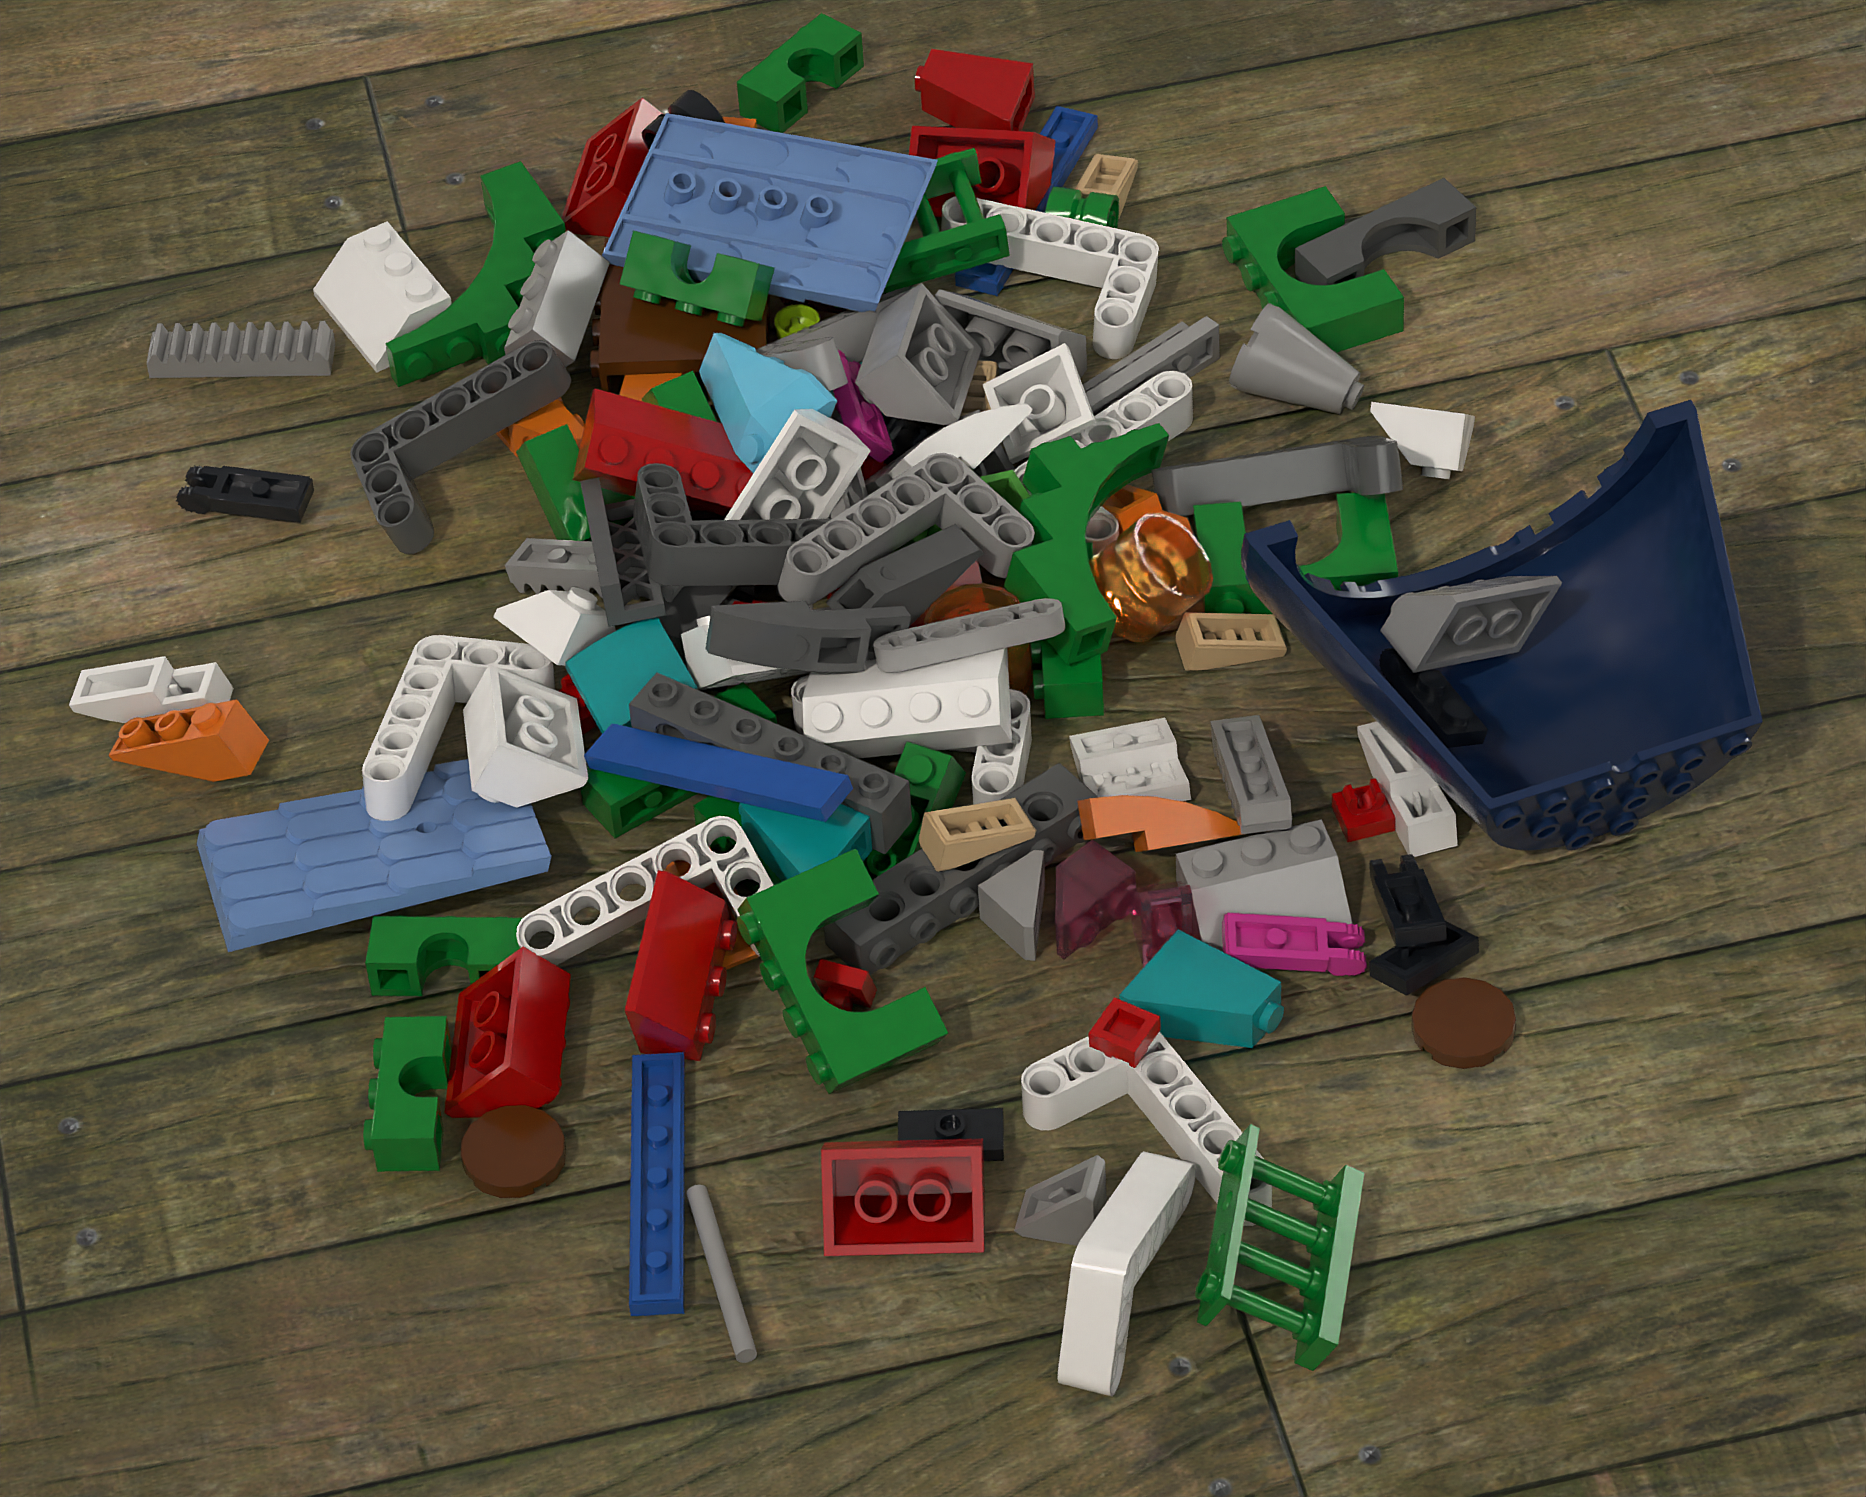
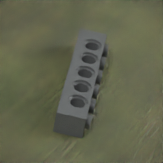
(692, 715)
(920, 901)

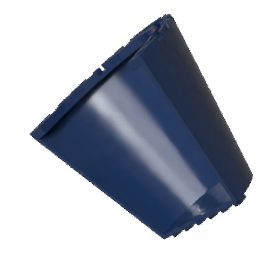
(1620, 689)

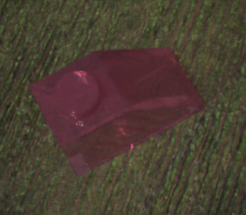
(1158, 914)

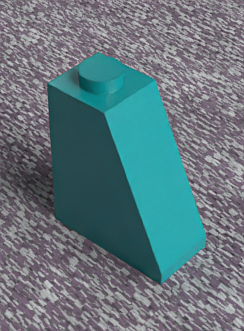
(798, 843)
(1206, 994)

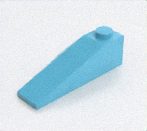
(757, 395)

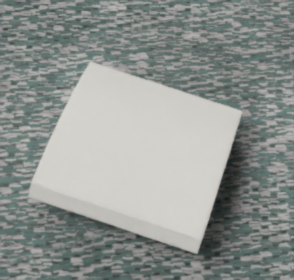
(1131, 761)

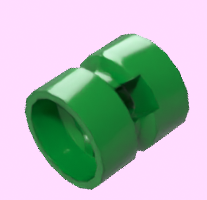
(1096, 208)

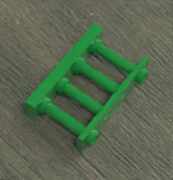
(956, 248)
(1328, 1242)

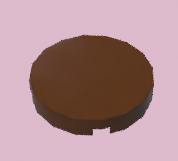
(1463, 1022)
(513, 1151)

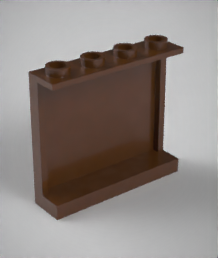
(656, 337)

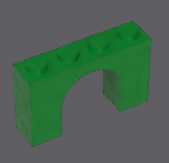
(1338, 314)
(553, 458)
(1361, 557)
(839, 1042)

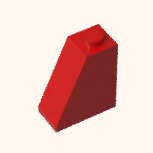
(976, 90)

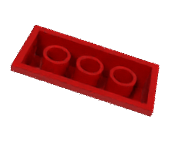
(631, 433)

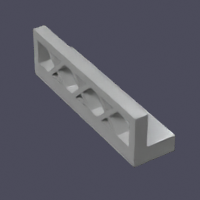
(1178, 349)

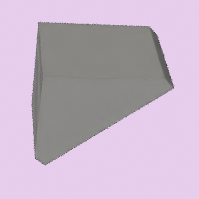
(1014, 903)
(1064, 1204)

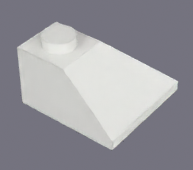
(1053, 392)
(1427, 436)
(557, 622)

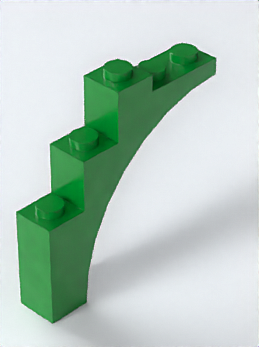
(480, 317)
(1066, 492)

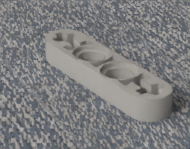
(969, 635)

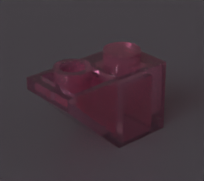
(1090, 896)

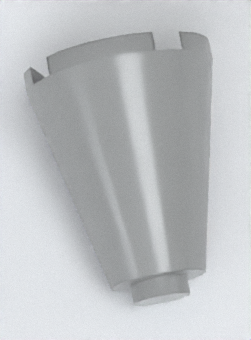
(1294, 366)

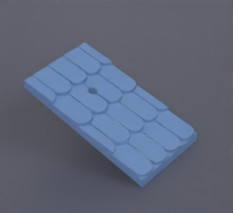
(801, 204)
(335, 864)

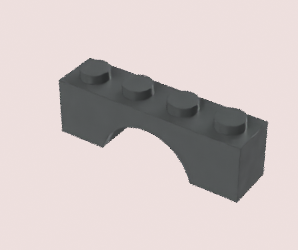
(1426, 221)

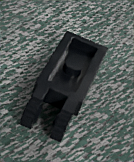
(246, 492)
(1434, 701)
(1407, 903)

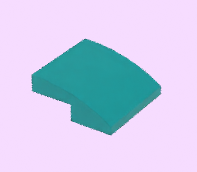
(620, 665)

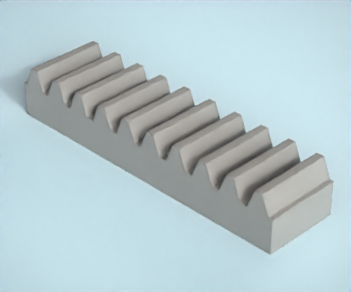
(241, 352)
(564, 565)
(1251, 774)

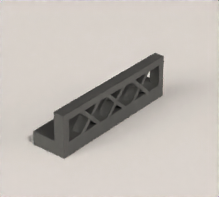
(613, 562)

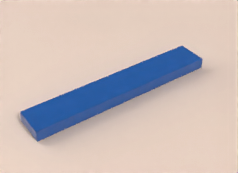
(1072, 134)
(719, 772)
(657, 1185)

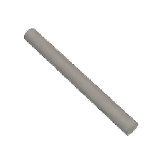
(721, 1274)

